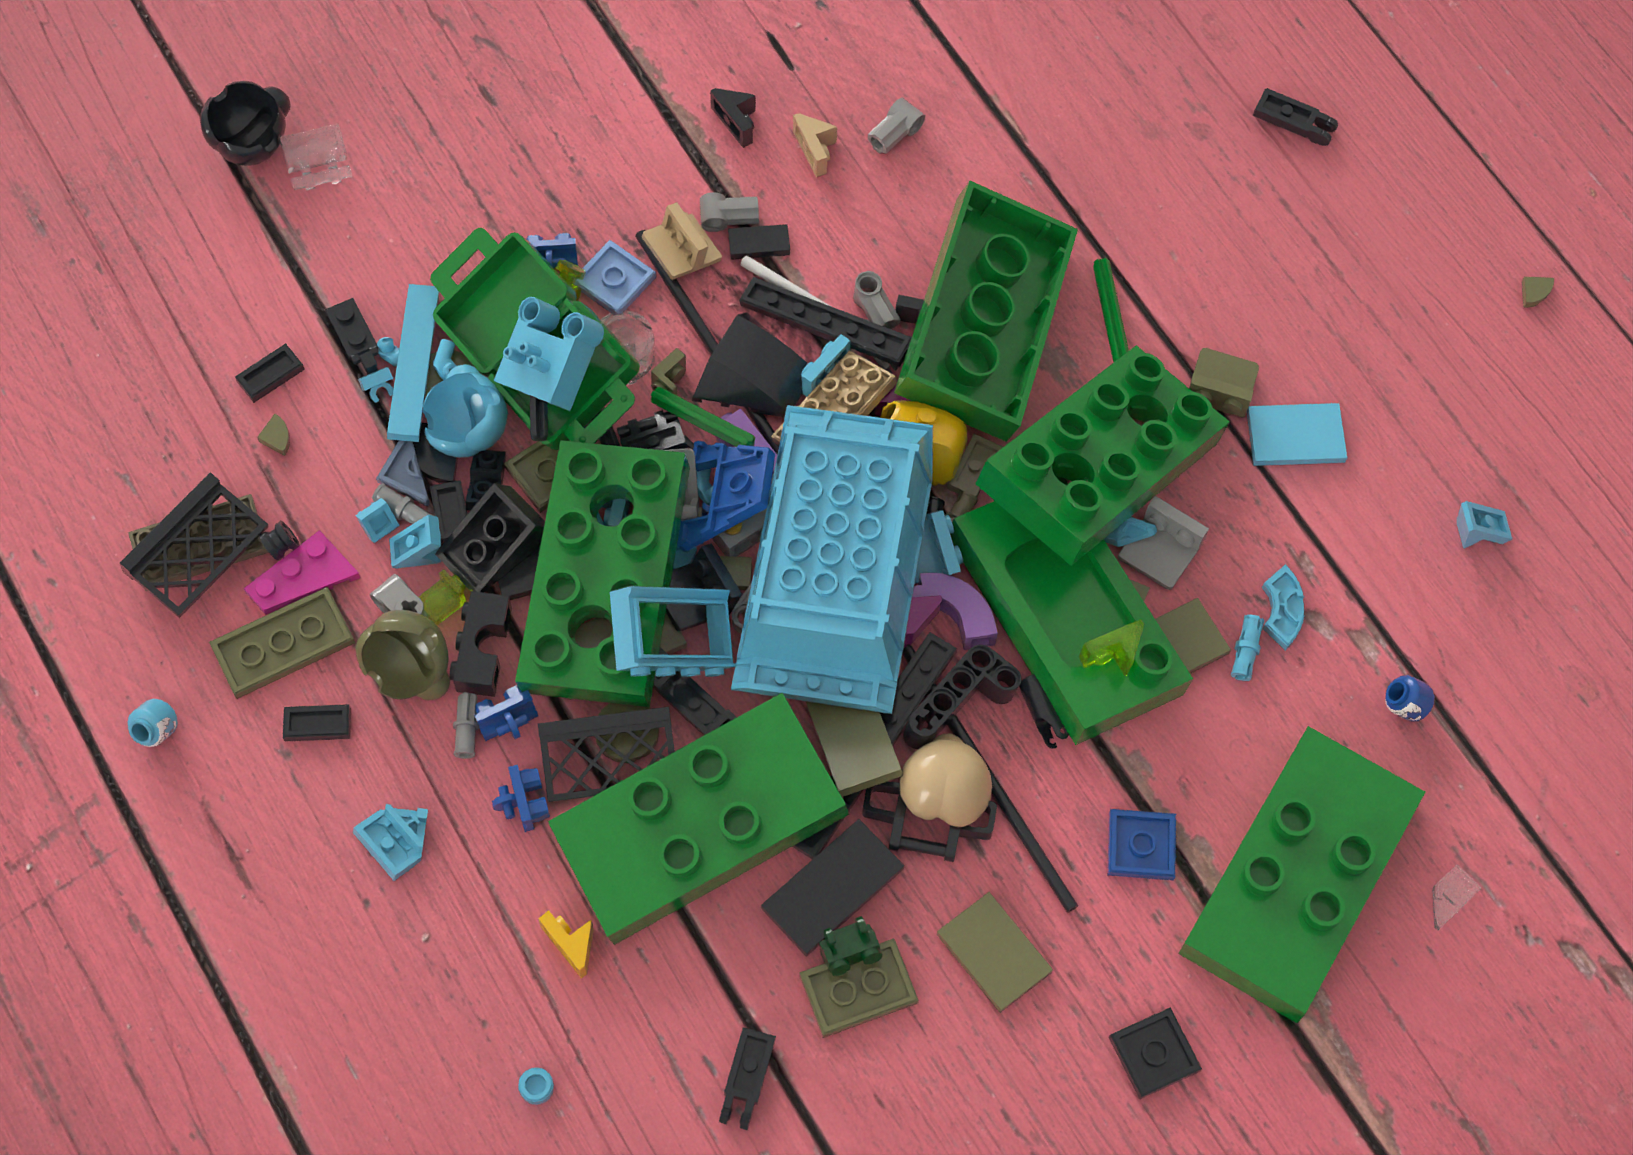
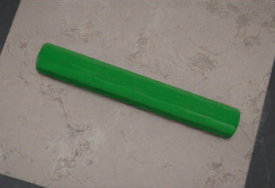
(1110, 308)
(701, 418)

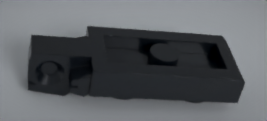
(354, 334)

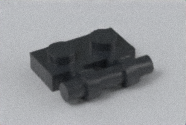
(655, 432)

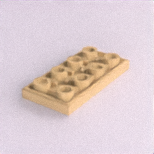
(850, 388)

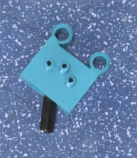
(544, 364)

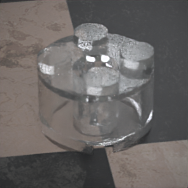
(636, 335)

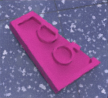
(300, 574)

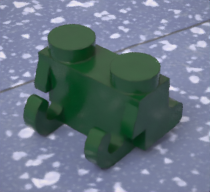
(849, 946)

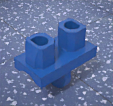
(560, 248)
(507, 715)
(522, 782)

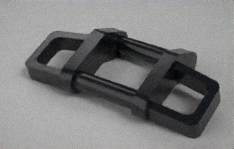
(918, 845)

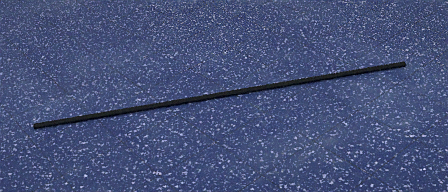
(908, 652)

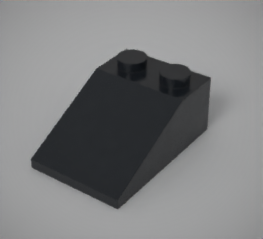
(492, 538)

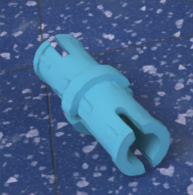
(1247, 647)

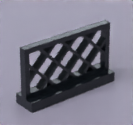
(174, 526)
(597, 726)

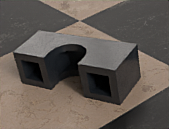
(484, 617)

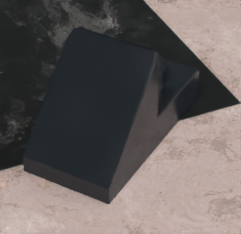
(734, 111)

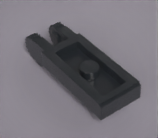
(1295, 117)
(747, 1074)

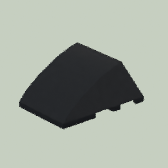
(752, 370)

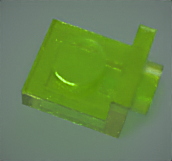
(443, 597)

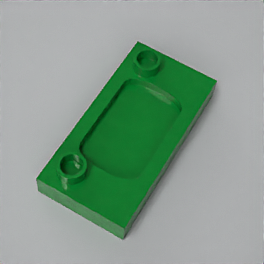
(1057, 609)

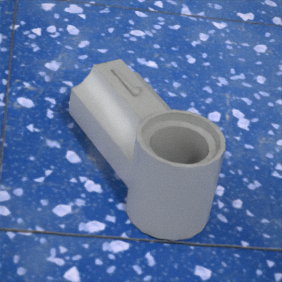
(900, 121)
(719, 211)
(876, 303)

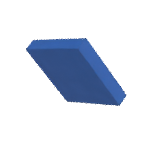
(1141, 844)

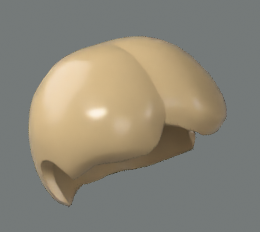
(946, 782)

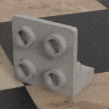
(1170, 549)

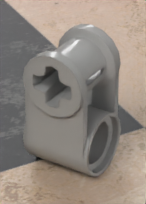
(396, 595)

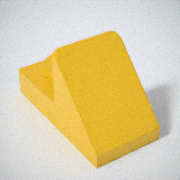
(574, 947)

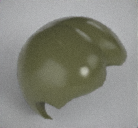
(405, 656)

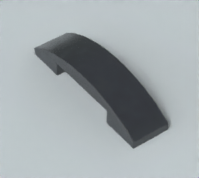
(692, 701)

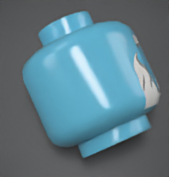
(152, 722)

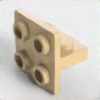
(681, 243)

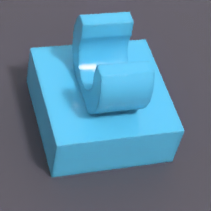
(376, 380)
(377, 520)

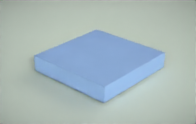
(615, 278)

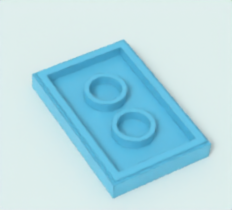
(1296, 434)

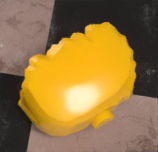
(948, 434)

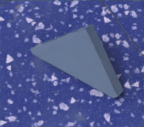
(403, 473)

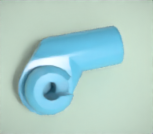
(443, 363)
(704, 486)

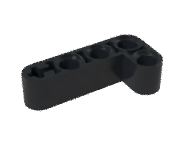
(954, 698)

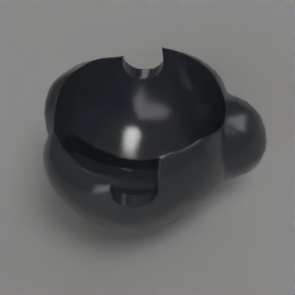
(245, 122)

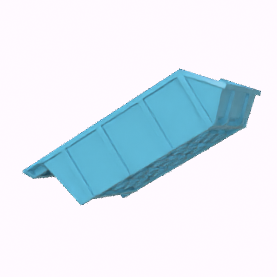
(837, 560)

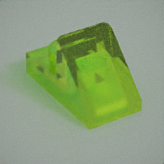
(1118, 644)

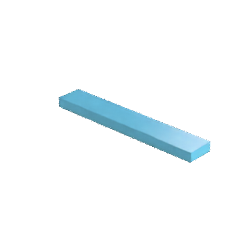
(413, 364)

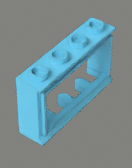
(628, 632)

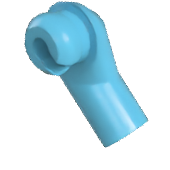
(388, 350)

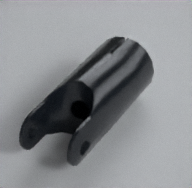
(1042, 710)

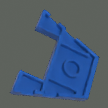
(738, 489)

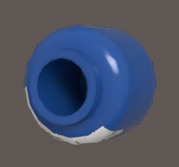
(1409, 698)

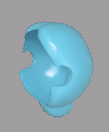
(464, 413)

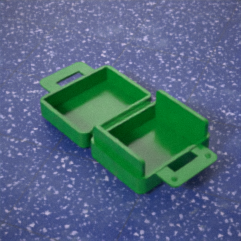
(483, 315)

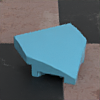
(394, 838)

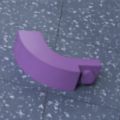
(963, 605)

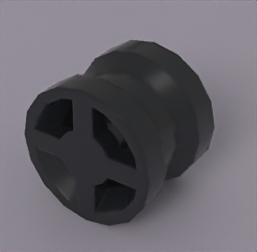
(279, 540)

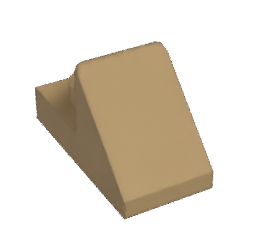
(814, 138)

